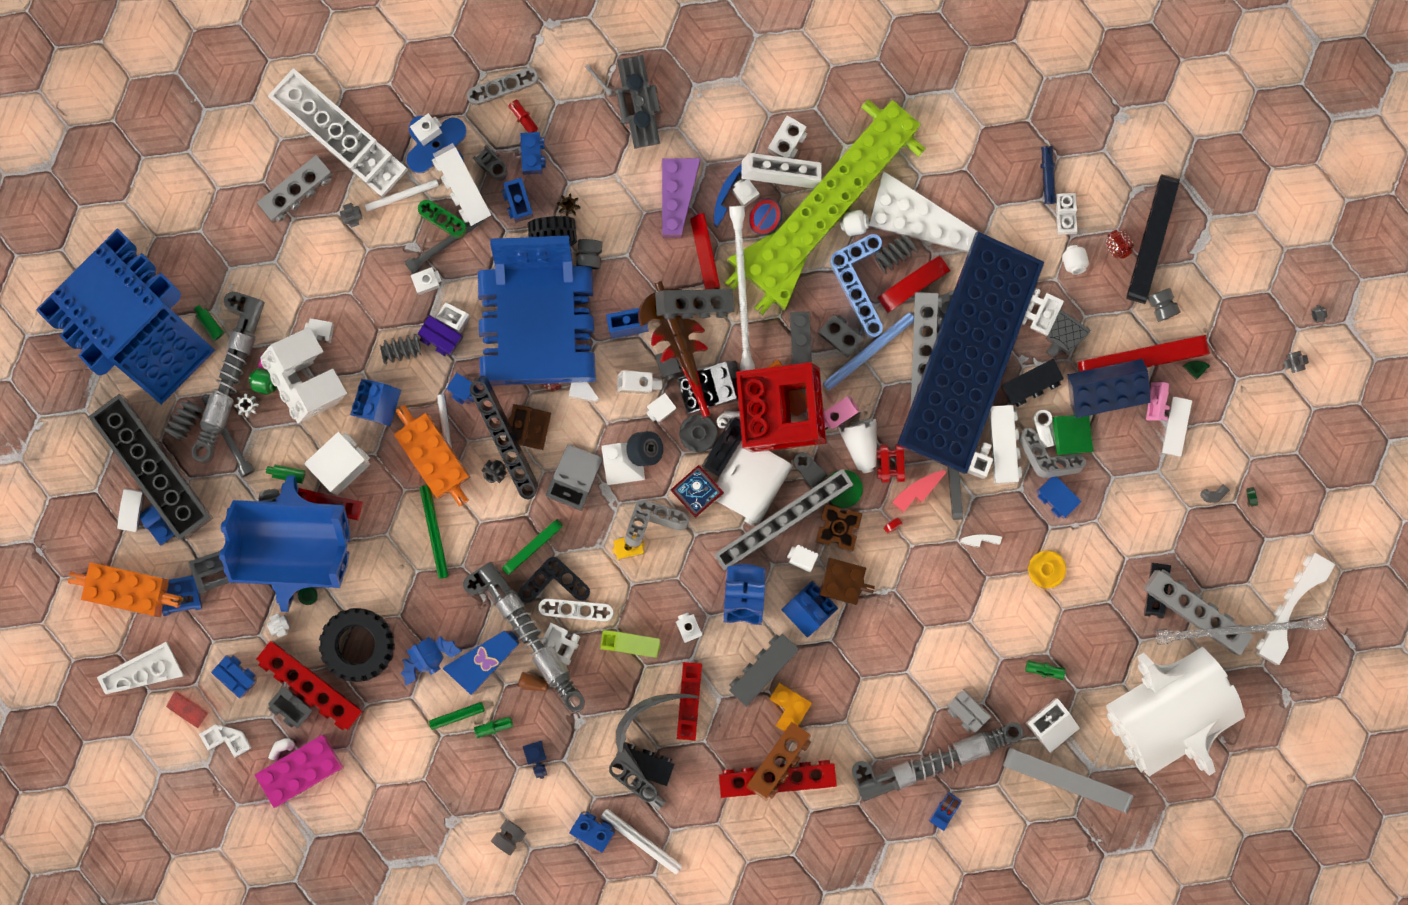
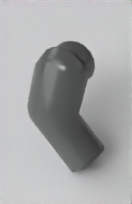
(1214, 496)

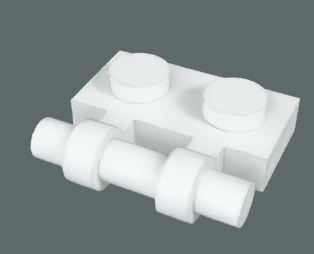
(1046, 313)
(556, 637)

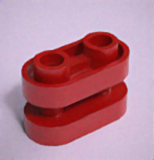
(884, 472)

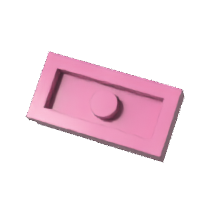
(1157, 407)

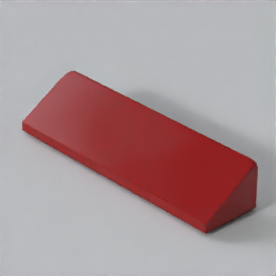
(705, 252)

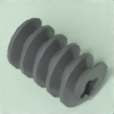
(895, 253)
(401, 348)
(183, 420)

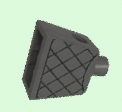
(1065, 334)

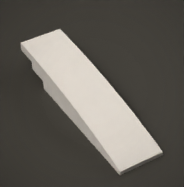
(338, 132)

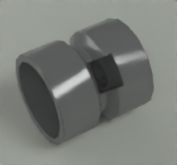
(589, 252)
(1164, 305)
(503, 842)

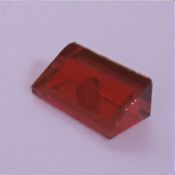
(187, 709)

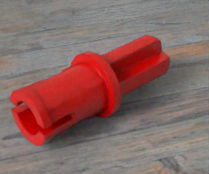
(523, 116)

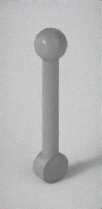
(609, 92)

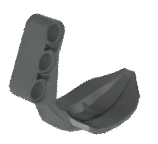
(625, 756)

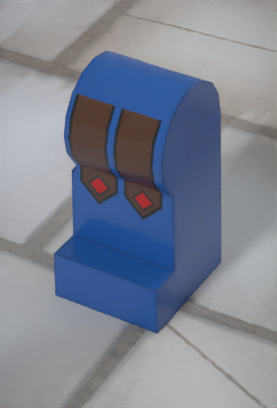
(945, 811)

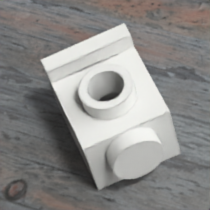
(321, 329)
(691, 634)

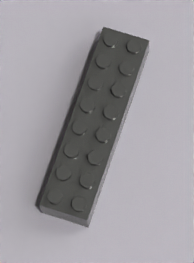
(150, 467)

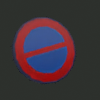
(765, 217)

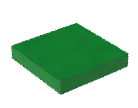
(1072, 435)

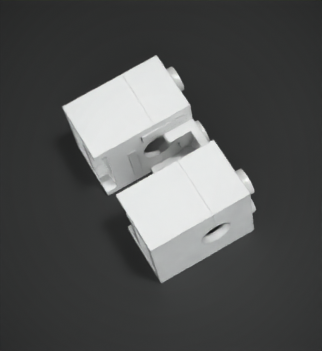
(304, 398)

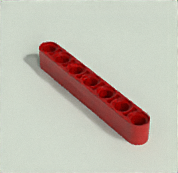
(1153, 355)

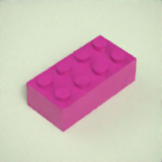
(299, 771)

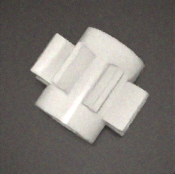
(251, 409)
(278, 625)

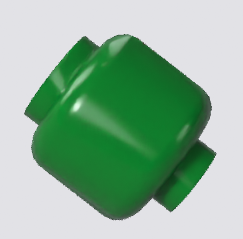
(261, 382)

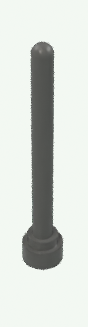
(415, 263)
(245, 467)

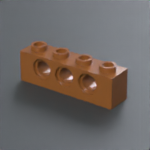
(792, 734)

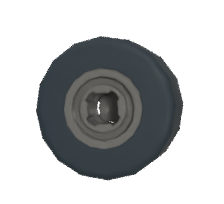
(644, 448)

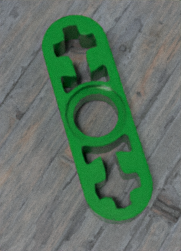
(443, 226)

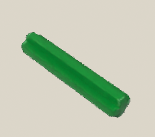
(456, 715)

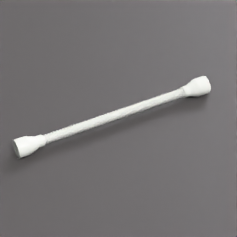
(737, 216)

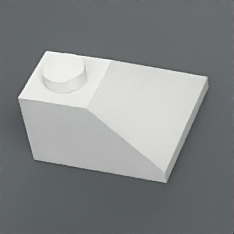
(618, 465)

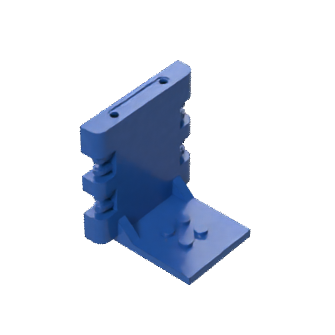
(535, 313)
(125, 319)

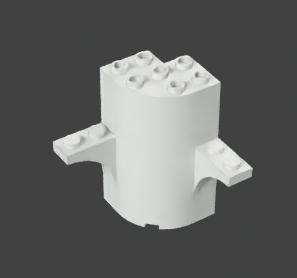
(1175, 712)

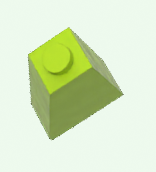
(630, 643)

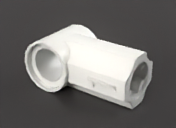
(1046, 430)

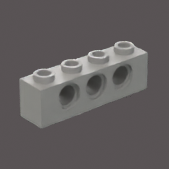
(298, 178)

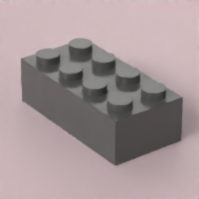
(764, 669)

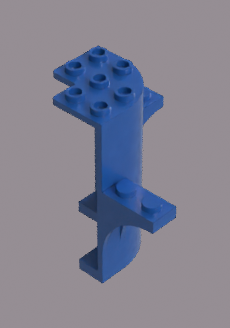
(285, 543)

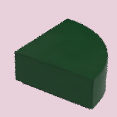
(1196, 368)

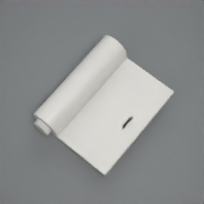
(753, 483)

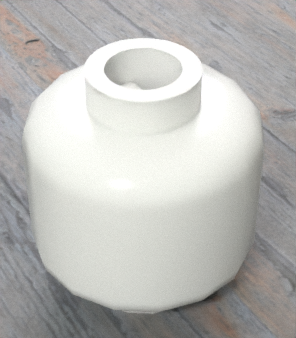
(854, 223)
(1075, 260)

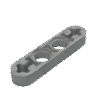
(503, 89)

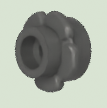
(1319, 314)

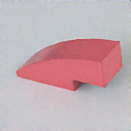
(917, 490)

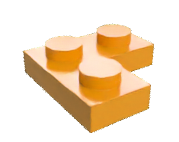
(794, 706)

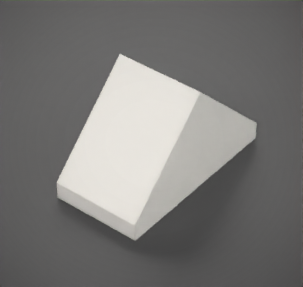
(453, 317)
(582, 391)

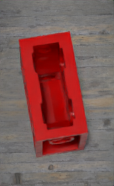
(775, 405)

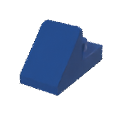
(156, 525)

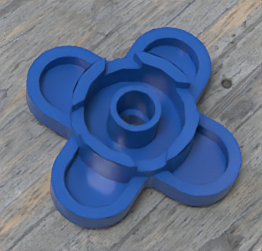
(420, 157)

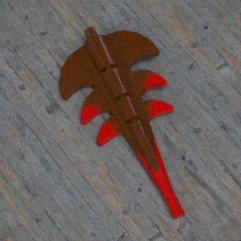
(676, 333)

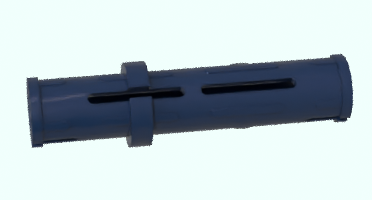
(1048, 174)

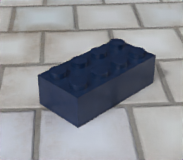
(1109, 388)

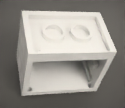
(338, 463)

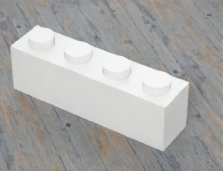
(781, 170)
(1003, 444)

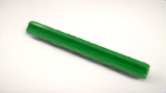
(434, 533)

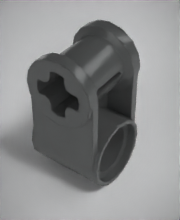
(489, 161)
(811, 472)

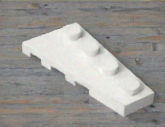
(148, 668)

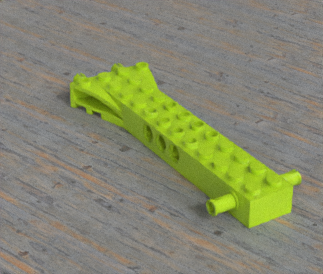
(779, 258)

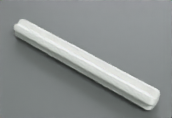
(641, 841)

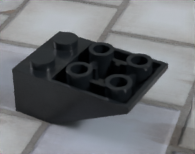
(717, 384)

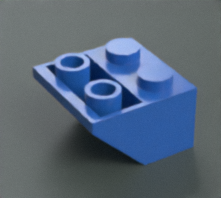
(375, 402)
(809, 609)

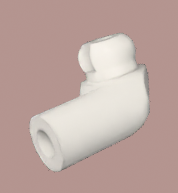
(726, 416)
(279, 746)

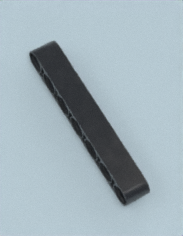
(1153, 239)
(504, 428)

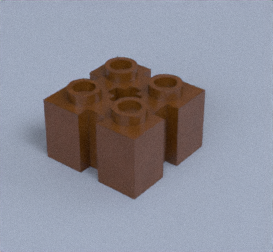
(848, 521)

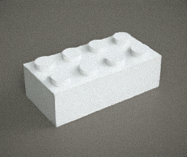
(461, 183)

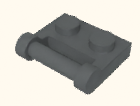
(205, 567)

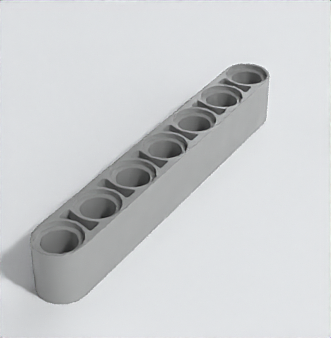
(1068, 780)

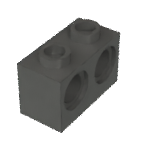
(837, 339)

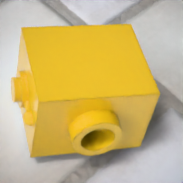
(622, 553)

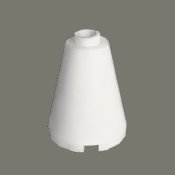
(861, 443)

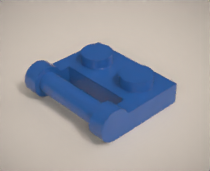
(184, 587)

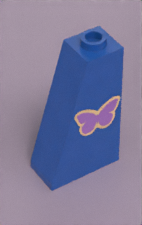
(478, 664)

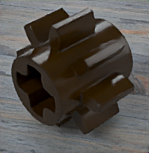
(565, 201)

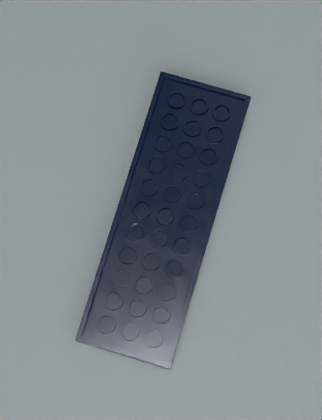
(970, 353)

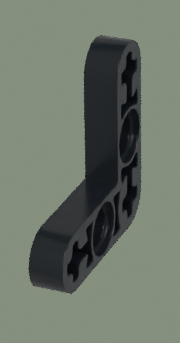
(550, 575)

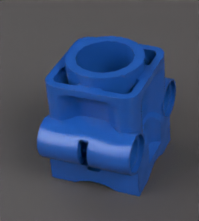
(744, 594)

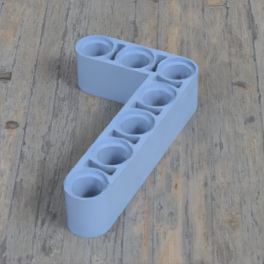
(855, 284)

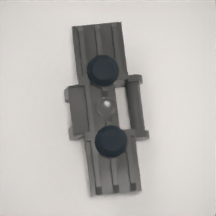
(644, 98)

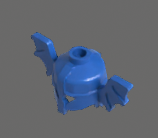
(427, 657)

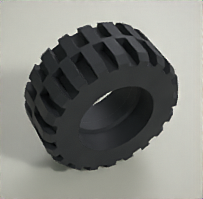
(330, 645)

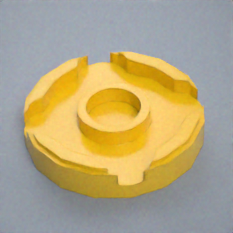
(1047, 569)

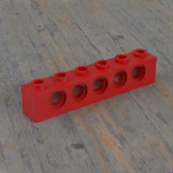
(351, 711)
(827, 779)

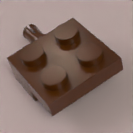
(529, 426)
(844, 581)

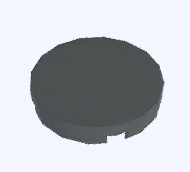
(698, 433)

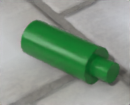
(208, 323)
(281, 472)

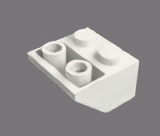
(1053, 725)

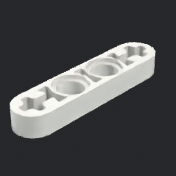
(576, 606)

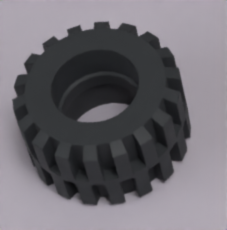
(553, 227)

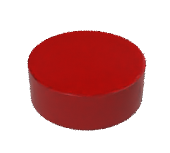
(892, 525)

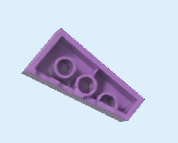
(677, 189)

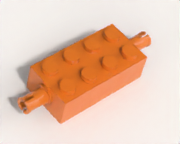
(432, 455)
(125, 589)

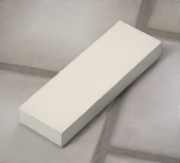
(1176, 426)

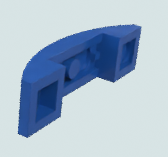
(720, 210)

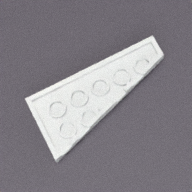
(909, 213)

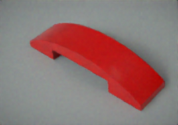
(913, 283)
(351, 506)
(689, 706)

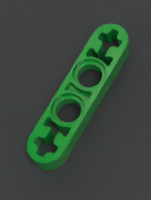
(532, 547)

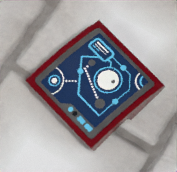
(697, 491)

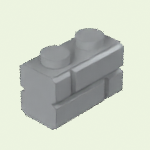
(967, 711)

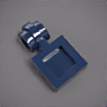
(534, 754)

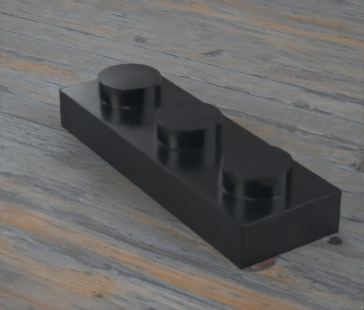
(724, 448)

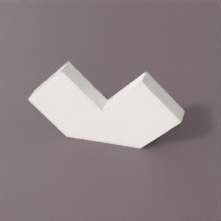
(234, 739)

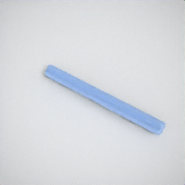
(869, 351)

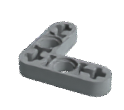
(1030, 441)
(646, 516)

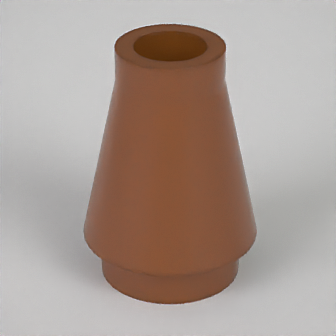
(532, 682)

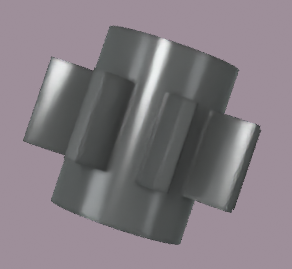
(351, 215)
(1296, 362)
(494, 471)

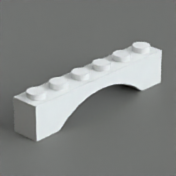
(1315, 571)

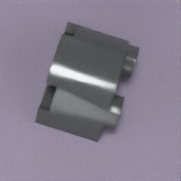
(290, 707)

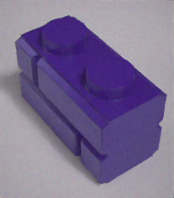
(440, 336)

